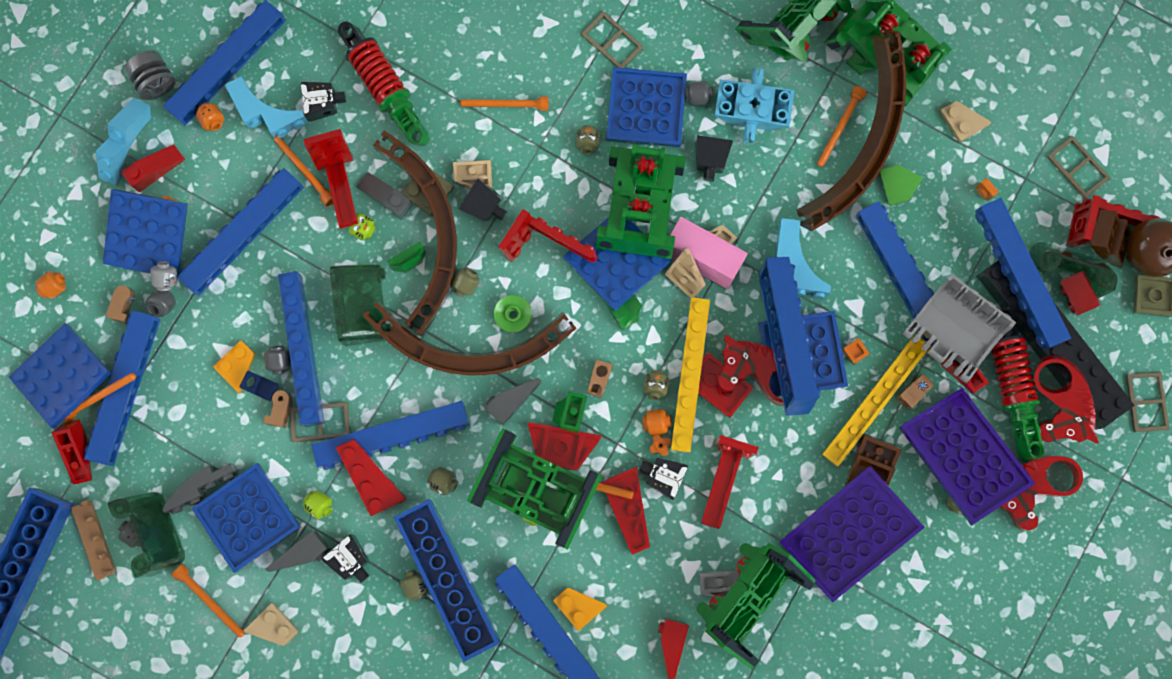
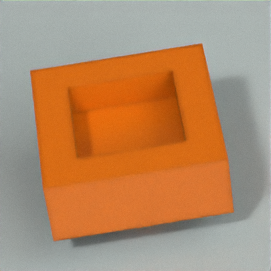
(986, 189)
(855, 351)

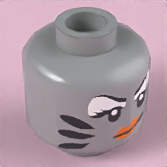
(163, 276)

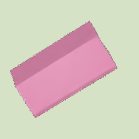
(712, 255)

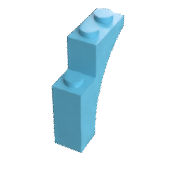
(255, 111)
(122, 133)
(789, 246)

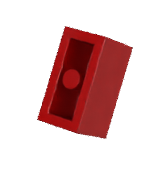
(1080, 293)

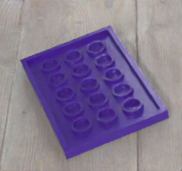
(966, 456)
(852, 533)

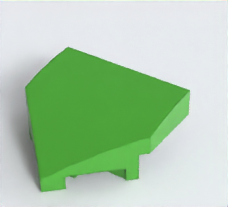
(899, 184)

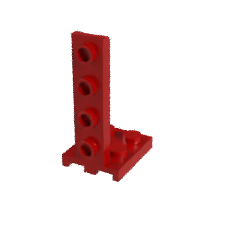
(331, 153)
(1087, 213)
(521, 233)
(724, 478)

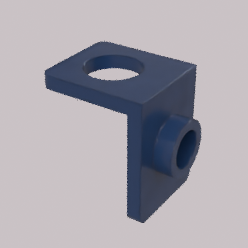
(262, 387)

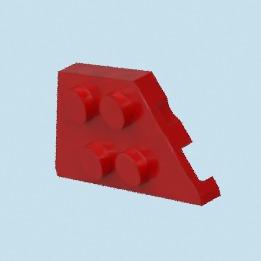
(562, 446)

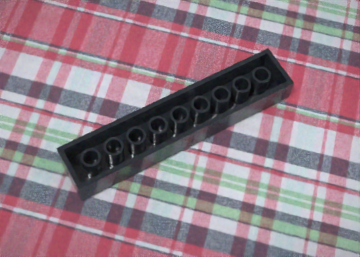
(1107, 395)

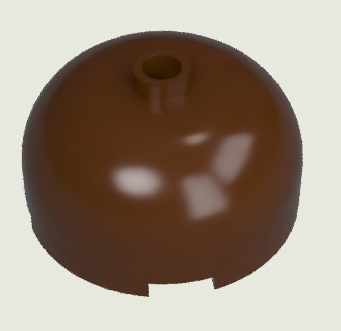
(1151, 247)

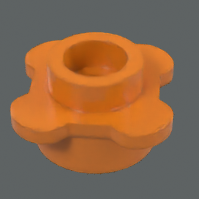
(665, 444)

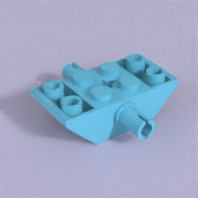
(736, 101)

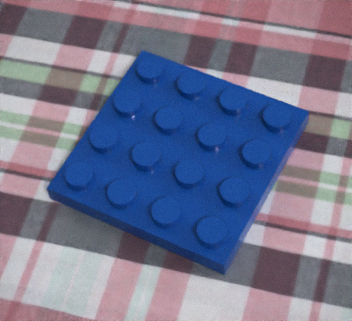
(646, 107)
(143, 231)
(615, 274)
(825, 350)
(59, 375)
(246, 517)

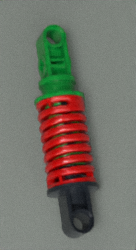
(382, 82)
(1016, 390)

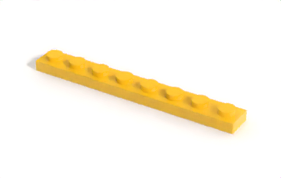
(690, 375)
(874, 402)

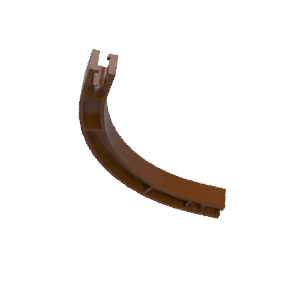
(879, 141)
(445, 227)
(467, 363)

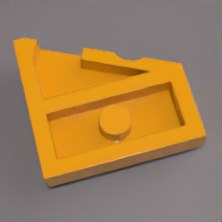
(235, 364)
(578, 607)

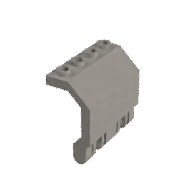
(959, 326)

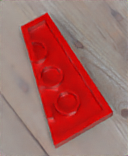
(371, 483)
(629, 511)

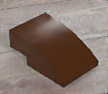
(1111, 237)
(875, 453)

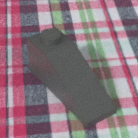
(385, 195)
(508, 402)
(307, 550)

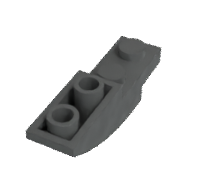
(192, 490)

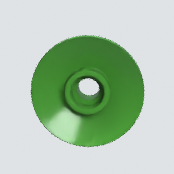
(510, 304)

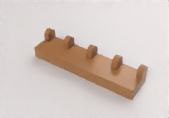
(93, 540)

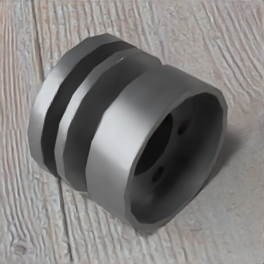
(149, 75)

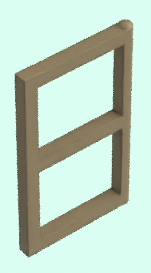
(603, 50)
(1068, 176)
(1162, 400)
(320, 427)

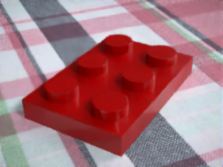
(709, 390)

